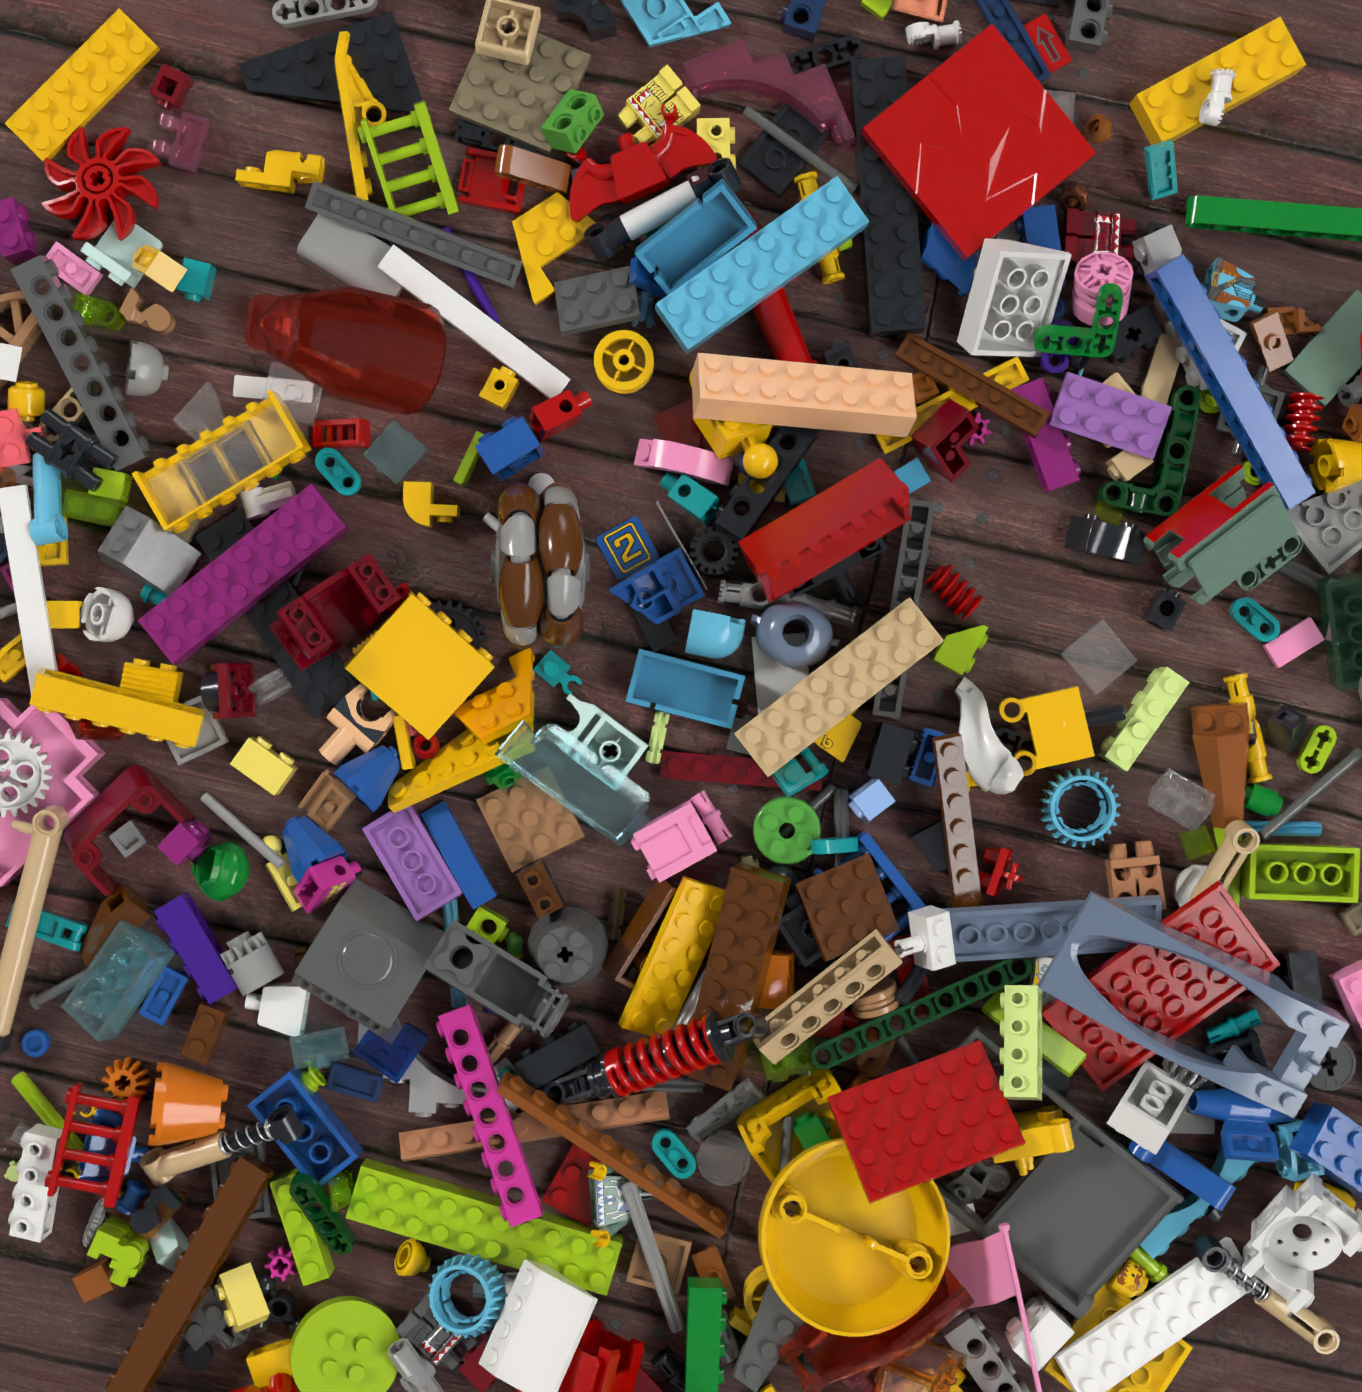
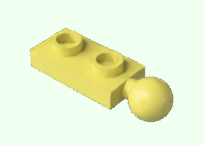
(282, 877)

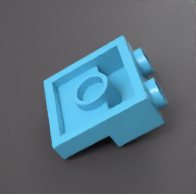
(1290, 1164)

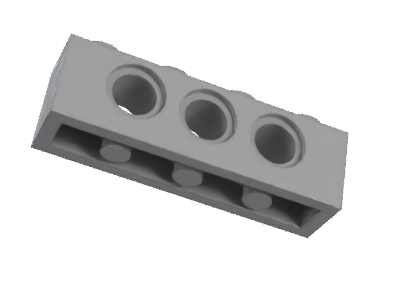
(958, 1335)

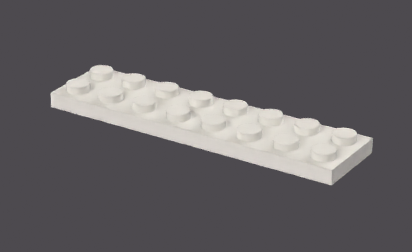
(1148, 1325)

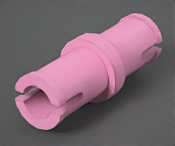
(711, 817)

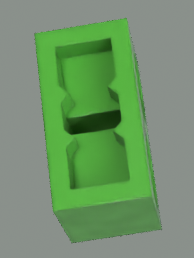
(572, 121)

